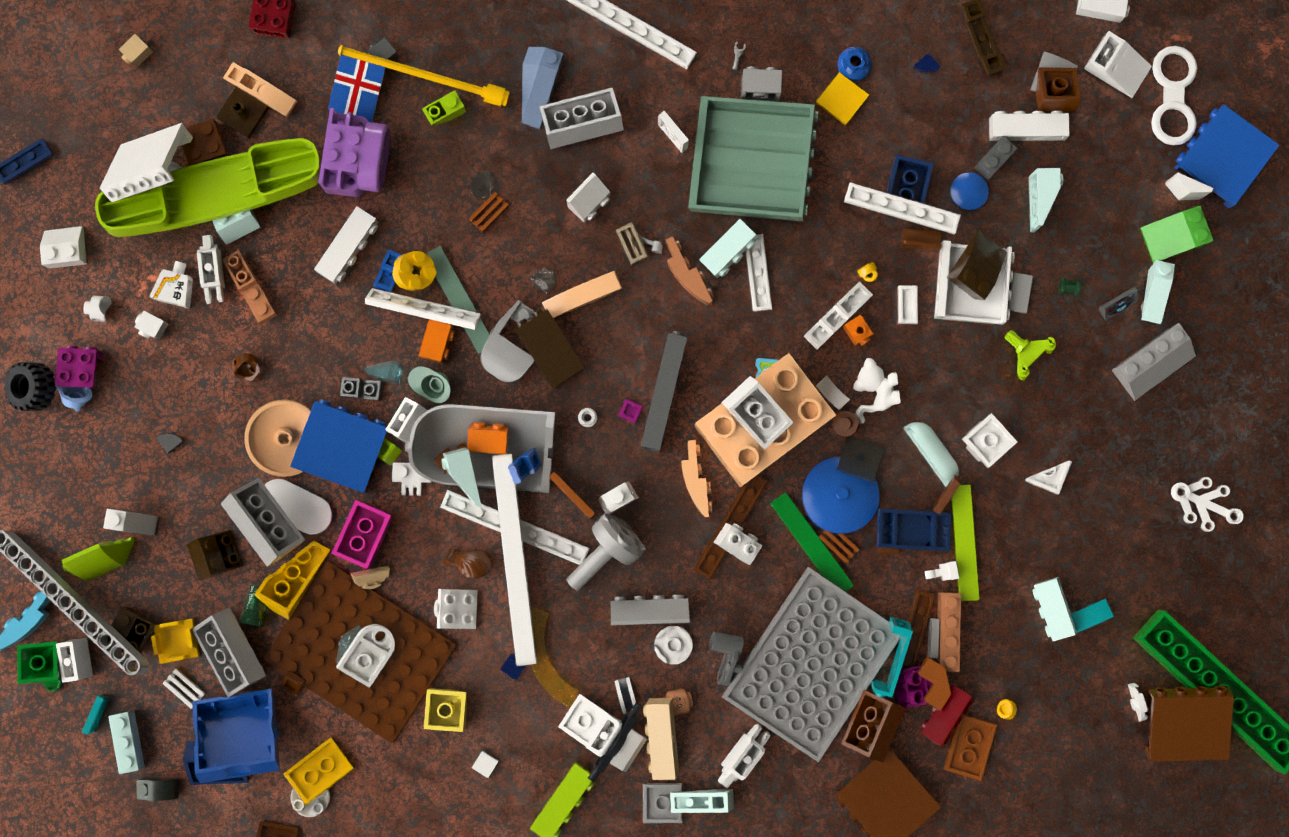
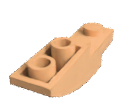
(260, 89)
(696, 487)

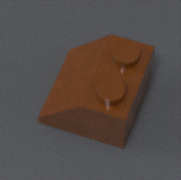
(1057, 90)

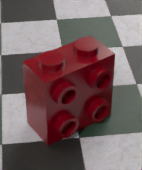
(272, 17)

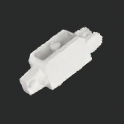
(210, 269)
(743, 756)

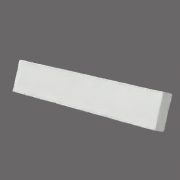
(902, 208)
(423, 308)

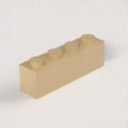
(662, 738)

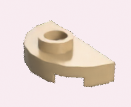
(371, 578)

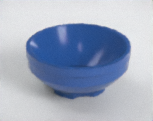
(854, 73)

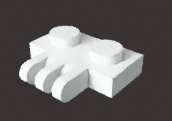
(410, 479)

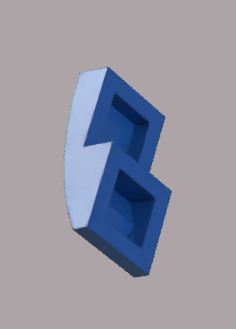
(384, 279)
(524, 465)

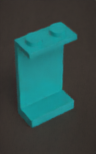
(904, 629)

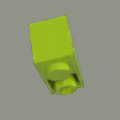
(444, 109)

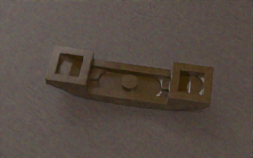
(981, 37)

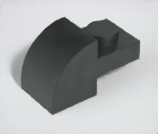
(157, 789)

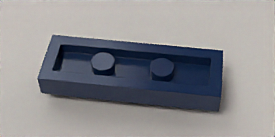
(24, 161)

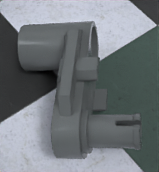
(732, 647)

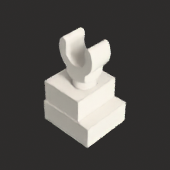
(946, 571)

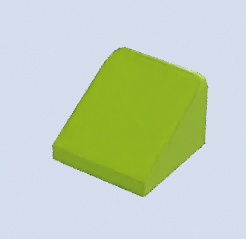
(389, 452)

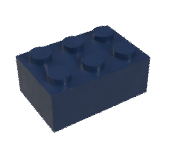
(909, 178)

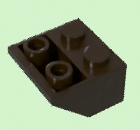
(214, 555)
(133, 627)

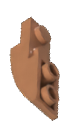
(690, 279)
(249, 287)

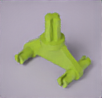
(1028, 351)

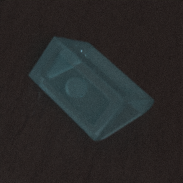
(387, 371)

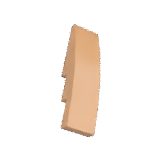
(583, 294)

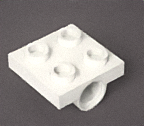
(456, 609)

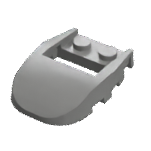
(501, 356)

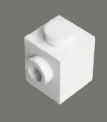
(150, 325)

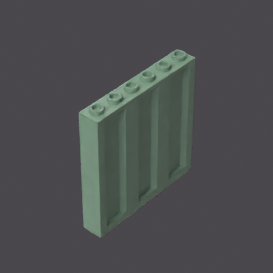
(753, 158)

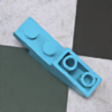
(20, 628)

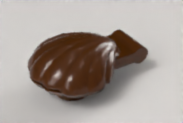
(470, 563)

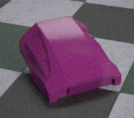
(911, 687)

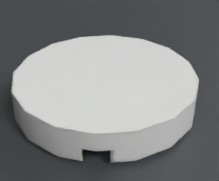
(673, 645)

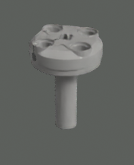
(615, 541)

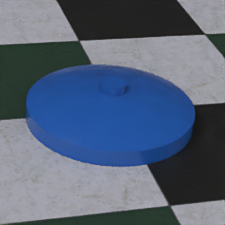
(837, 499)

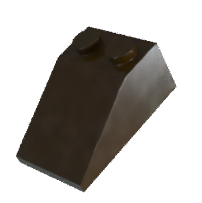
(978, 267)

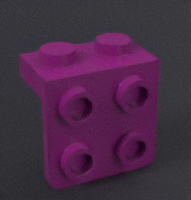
(77, 366)

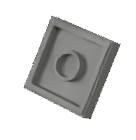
(658, 803)

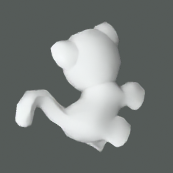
(872, 379)

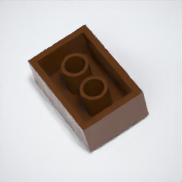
(873, 726)

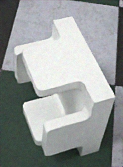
(988, 440)

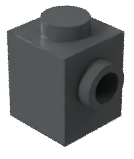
(383, 49)

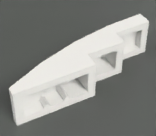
(838, 315)

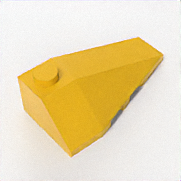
(290, 583)

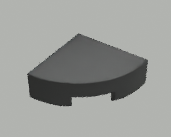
(169, 441)

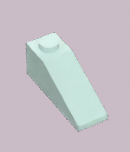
(1157, 291)
(460, 469)
(702, 801)

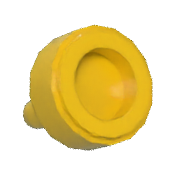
(867, 269)
(1006, 709)

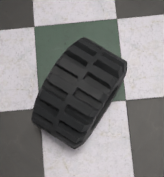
(29, 386)

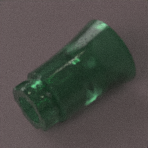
(253, 609)

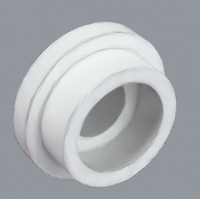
(587, 423)

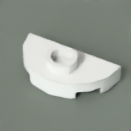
(1138, 702)

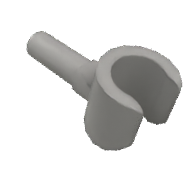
(738, 52)
(656, 245)

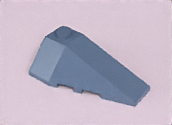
(539, 79)

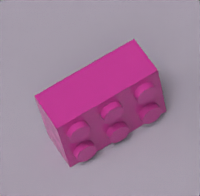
(362, 534)

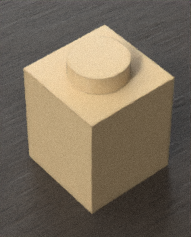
(135, 51)

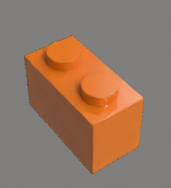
(436, 341)
(488, 438)

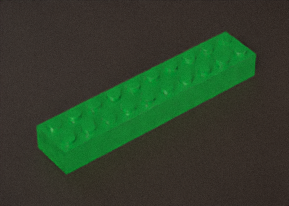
(1196, 666)

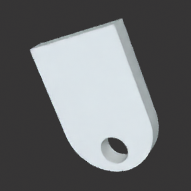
(367, 655)

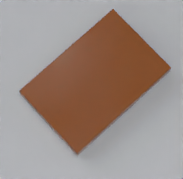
(572, 495)
(970, 747)

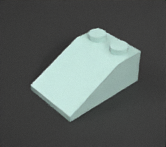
(1043, 189)

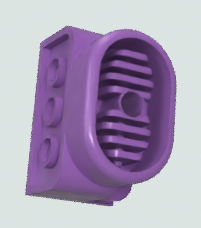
(354, 155)

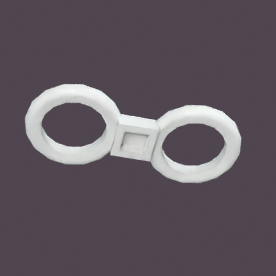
(1174, 95)

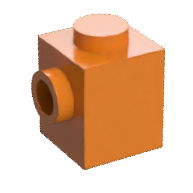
(858, 331)

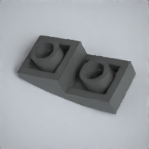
(361, 389)

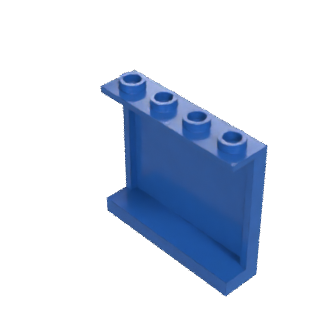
(1227, 154)
(339, 446)

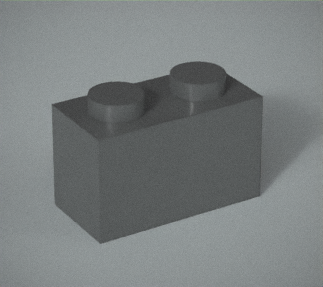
(995, 158)

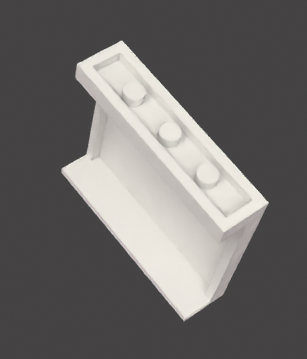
(143, 163)
(957, 305)

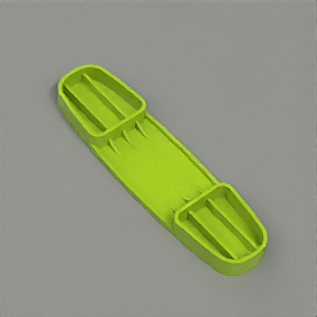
(215, 189)

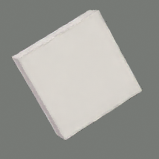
(485, 764)

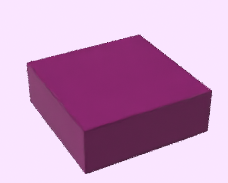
(630, 411)

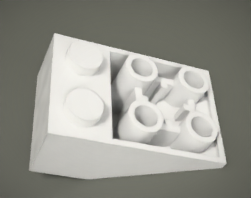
(1118, 64)

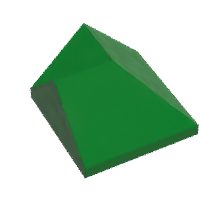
(37, 663)

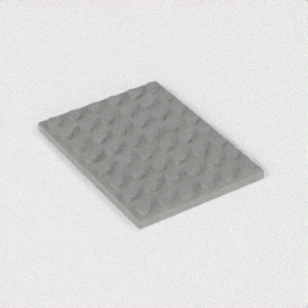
(812, 664)

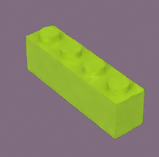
(562, 802)

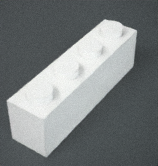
(1029, 126)
(346, 245)

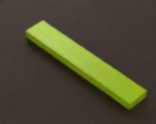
(965, 543)

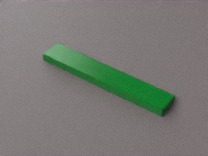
(810, 542)

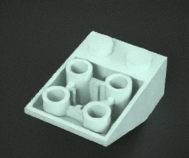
(236, 226)

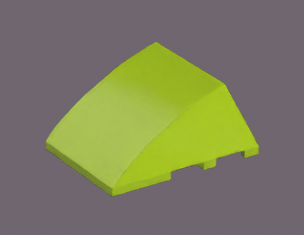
(99, 559)

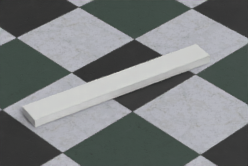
(638, 30)
(531, 534)

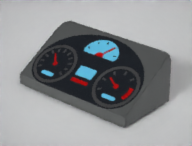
(1119, 303)

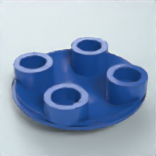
(969, 191)

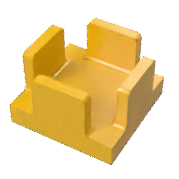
(175, 641)

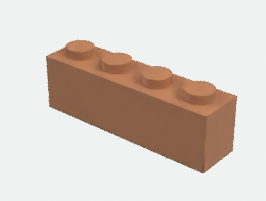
(949, 630)

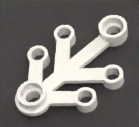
(1202, 502)

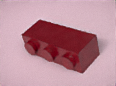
(945, 722)

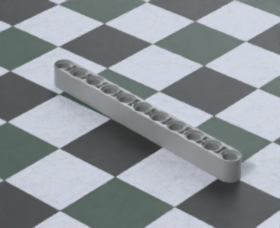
(78, 604)

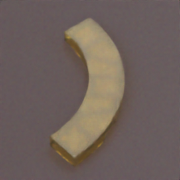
(543, 669)

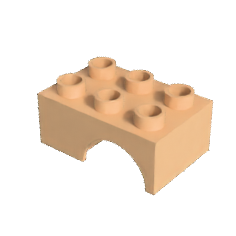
(795, 396)

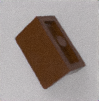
(921, 240)

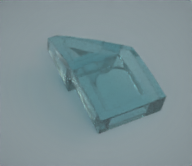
(346, 641)

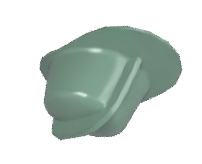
(430, 384)

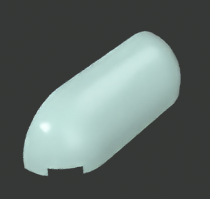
(933, 451)

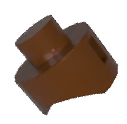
(246, 366)
(846, 423)

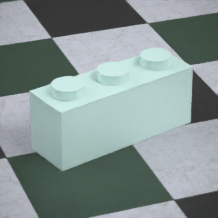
(729, 249)
(1054, 609)
(126, 742)

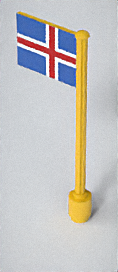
(361, 77)

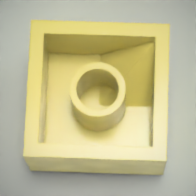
(445, 710)

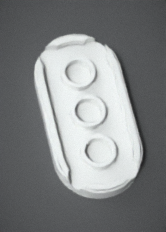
(305, 510)

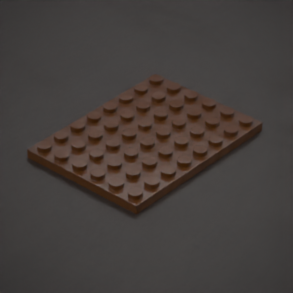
(311, 645)

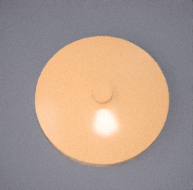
(274, 436)

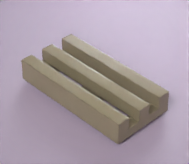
(644, 252)

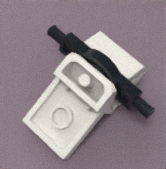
(604, 734)

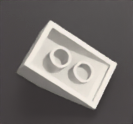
(757, 412)

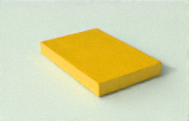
(318, 771)

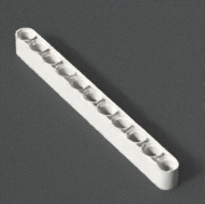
(514, 561)

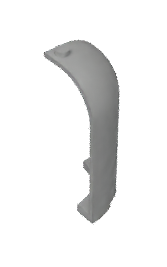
(449, 425)

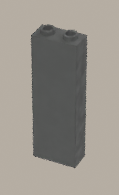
(664, 391)

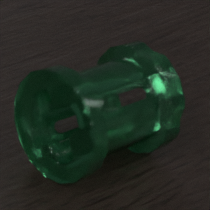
(1069, 286)

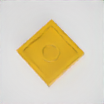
(842, 98)

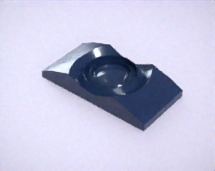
(913, 530)

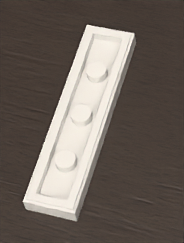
(758, 276)

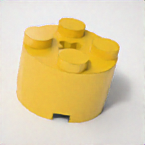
(403, 270)

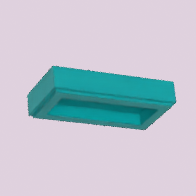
(95, 714)

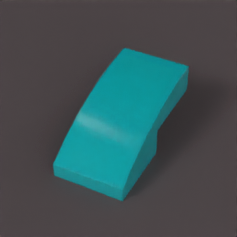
(1092, 615)

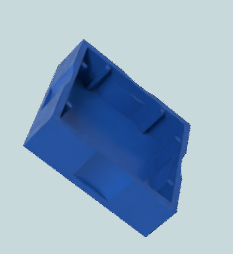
(235, 736)

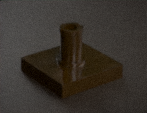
(242, 112)

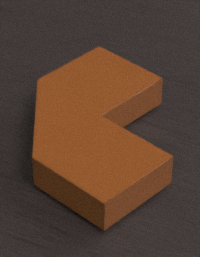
(940, 690)

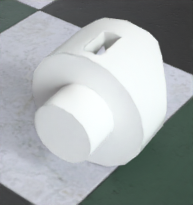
(97, 308)

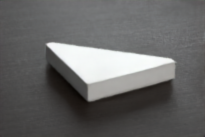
(1052, 478)

